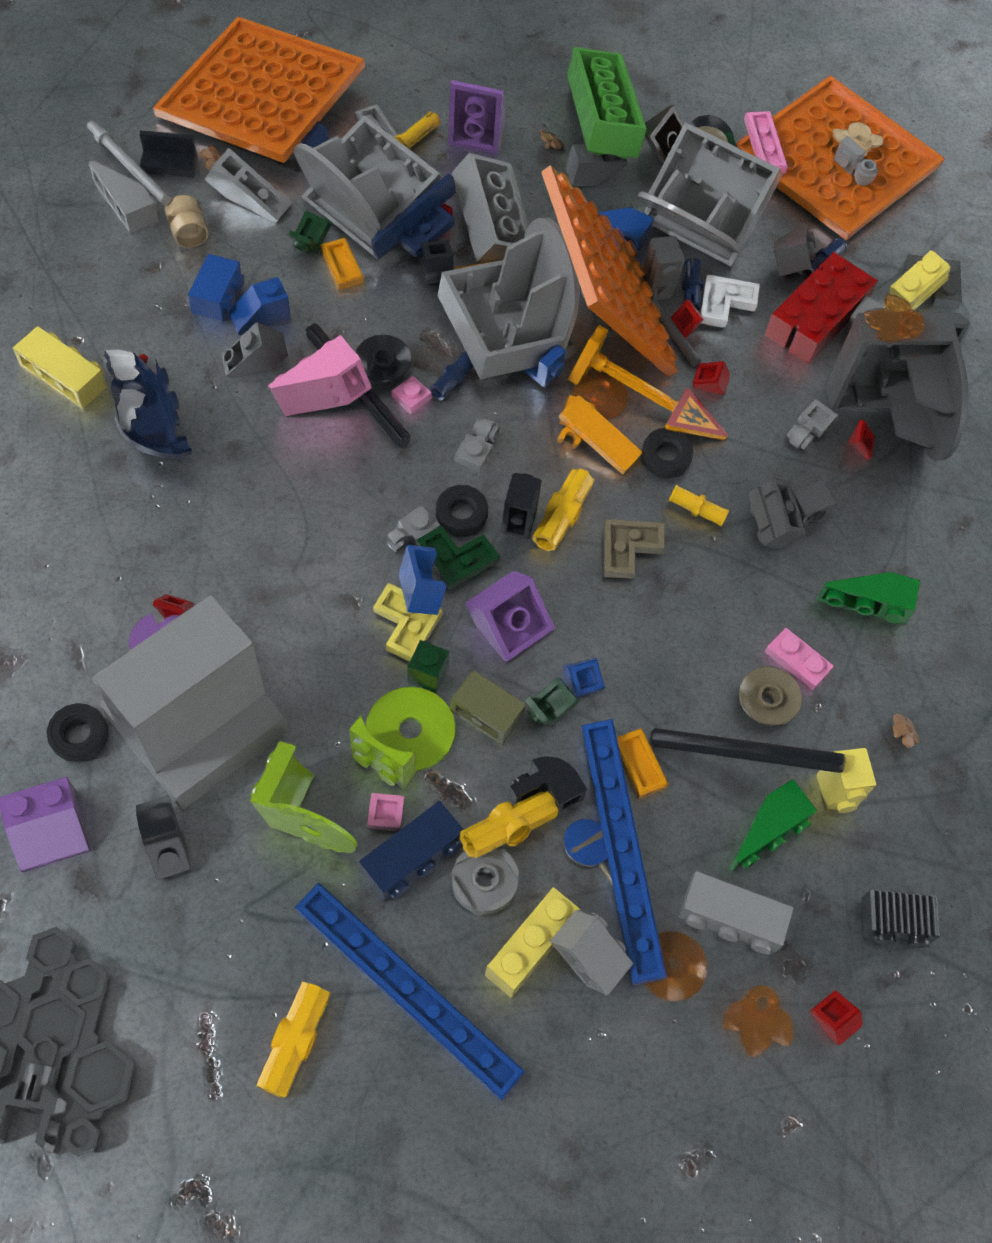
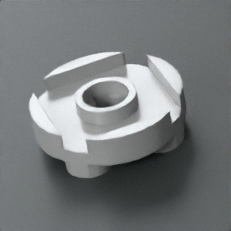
(479, 898)

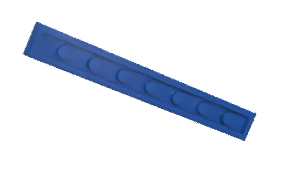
(623, 853)
(410, 991)

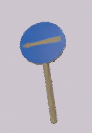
(586, 845)

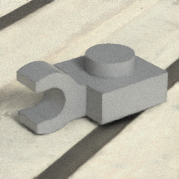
(411, 528)

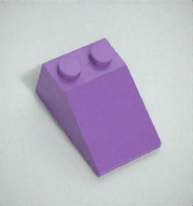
(476, 117)

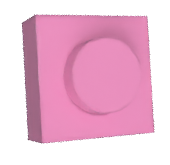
(411, 395)
(385, 812)

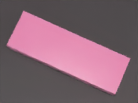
(765, 139)

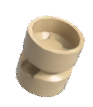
(186, 221)

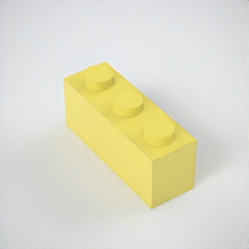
(60, 367)
(529, 943)

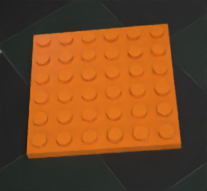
(259, 88)
(825, 186)
(609, 272)

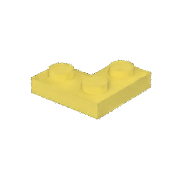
(410, 627)

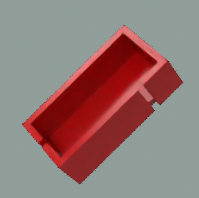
(820, 307)

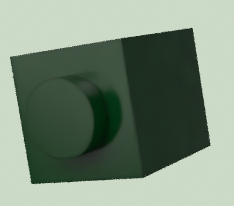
(428, 666)

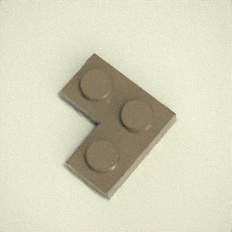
(625, 539)

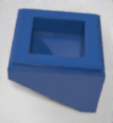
(584, 676)

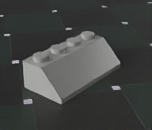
(490, 206)

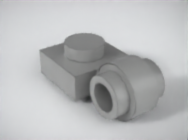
(850, 157)
(813, 420)
(476, 450)

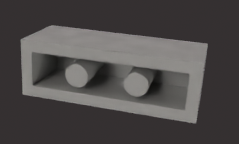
(735, 913)

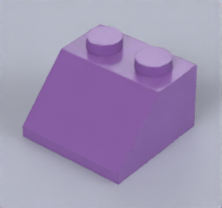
(510, 614)
(44, 824)

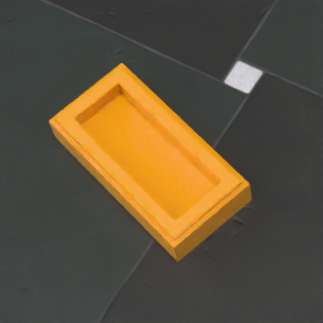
(342, 263)
(641, 764)

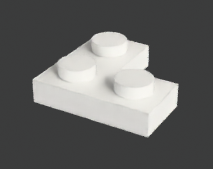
(723, 293)

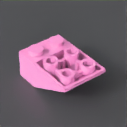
(322, 381)

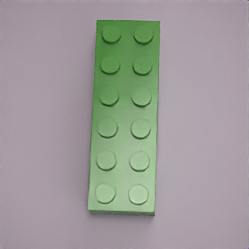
(606, 103)

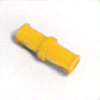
(698, 505)

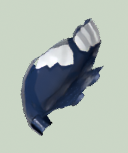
(145, 406)

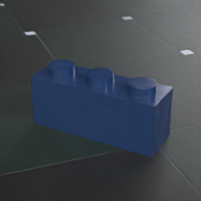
(412, 852)

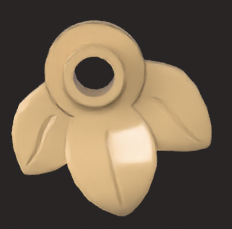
(859, 134)

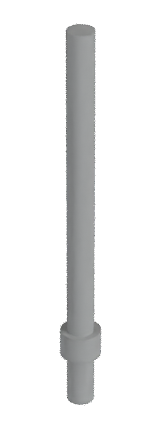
(106, 140)

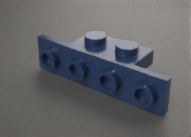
(418, 223)

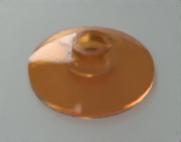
(608, 403)
(686, 980)

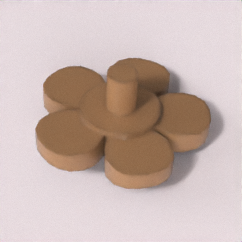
(551, 140)
(210, 155)
(905, 728)

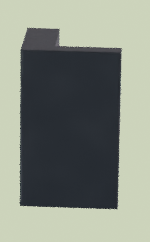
(168, 154)

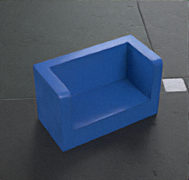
(419, 589)

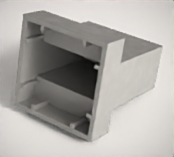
(191, 702)

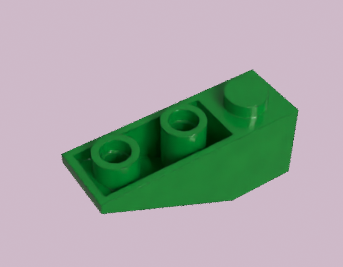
(879, 595)
(777, 816)

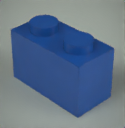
(216, 287)

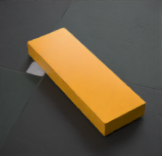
(600, 434)

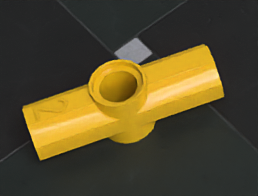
(563, 509)
(508, 824)
(293, 1040)

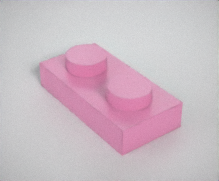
(799, 658)

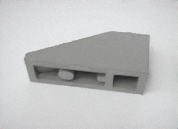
(246, 187)
(126, 197)

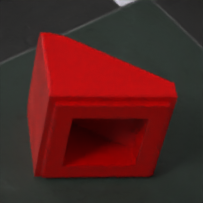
(712, 377)
(837, 1017)

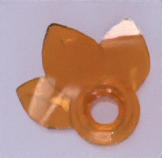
(896, 320)
(756, 1025)

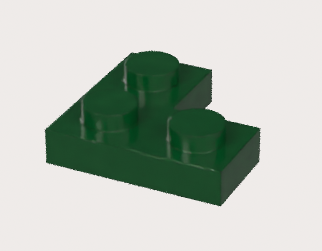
(459, 564)

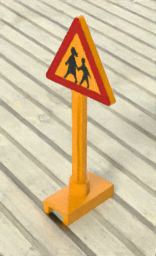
(687, 413)

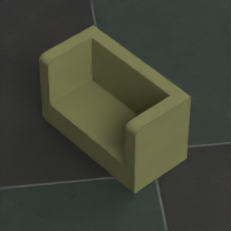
(487, 707)

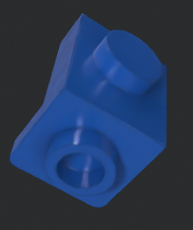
(549, 366)

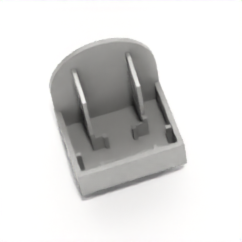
(363, 179)
(710, 194)
(516, 306)

